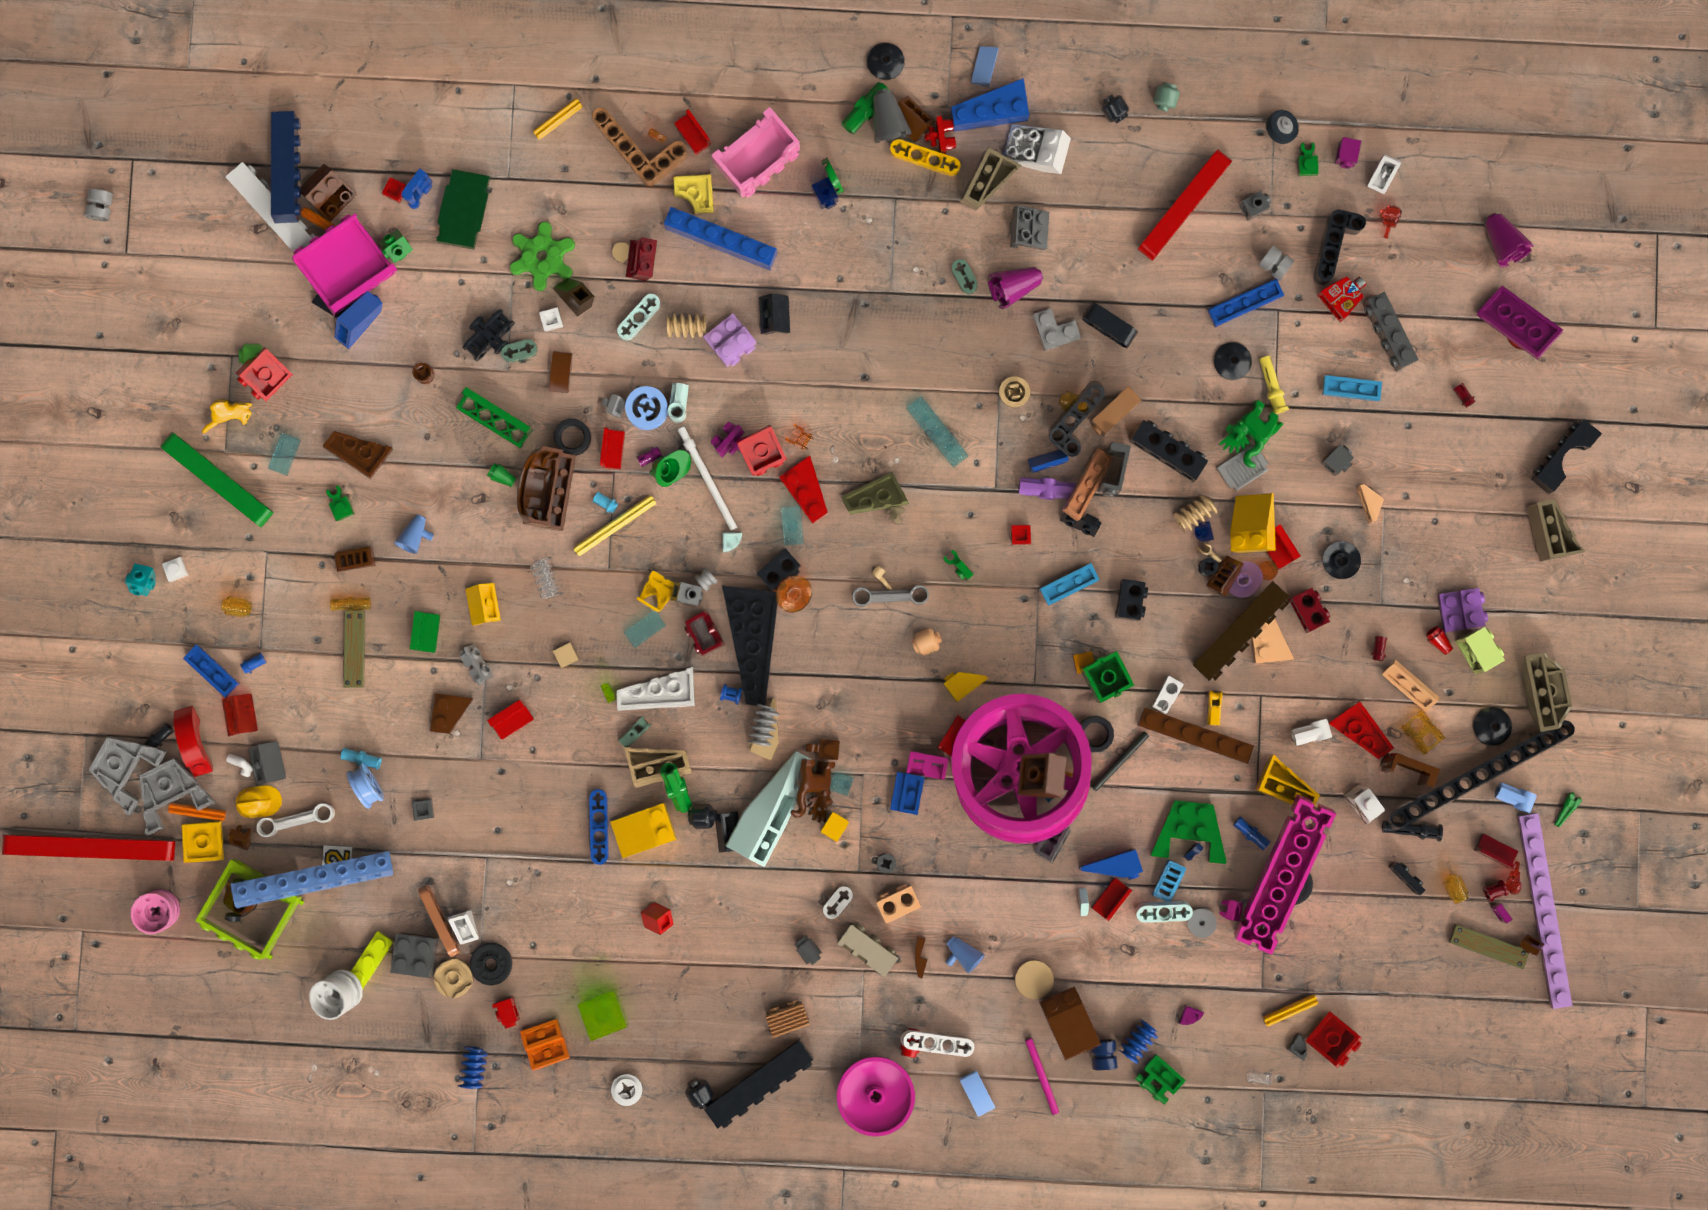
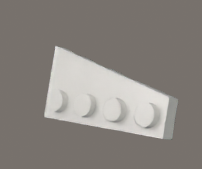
(662, 692)

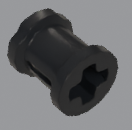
(1214, 566)

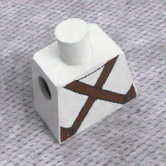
(1364, 803)

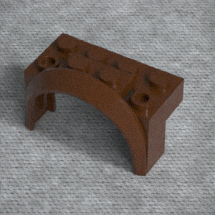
(533, 488)

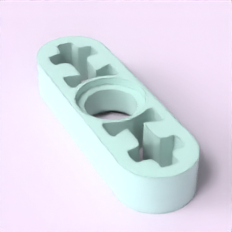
(625, 324)
(1178, 905)

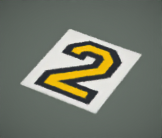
(335, 854)

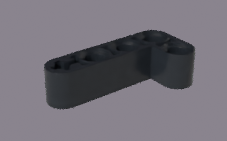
(1334, 247)
(1079, 415)

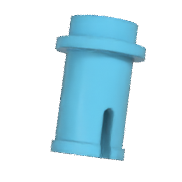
(605, 502)

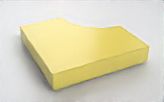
(696, 190)

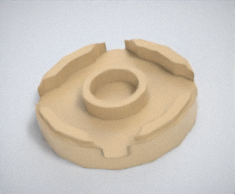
(453, 978)
(1034, 979)

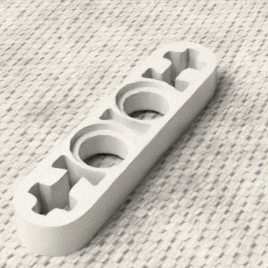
(938, 1040)

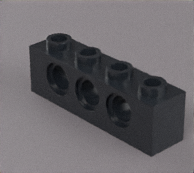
(1141, 440)

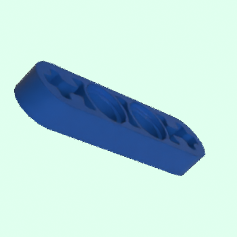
(603, 827)

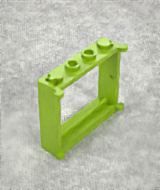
(246, 873)

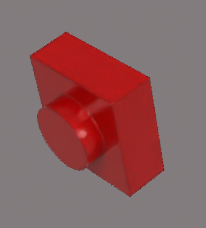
(393, 190)
(1021, 534)

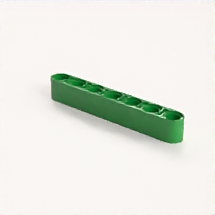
(216, 479)

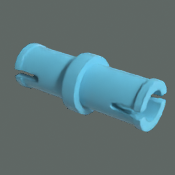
(361, 757)

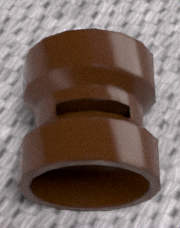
(421, 370)

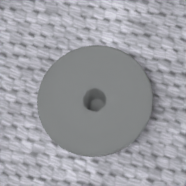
(1202, 923)

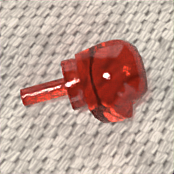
(1391, 217)
(1513, 881)

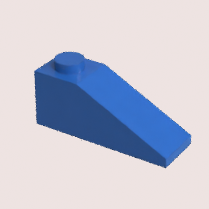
(1120, 865)

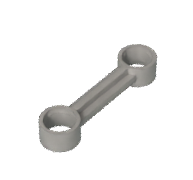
(890, 596)

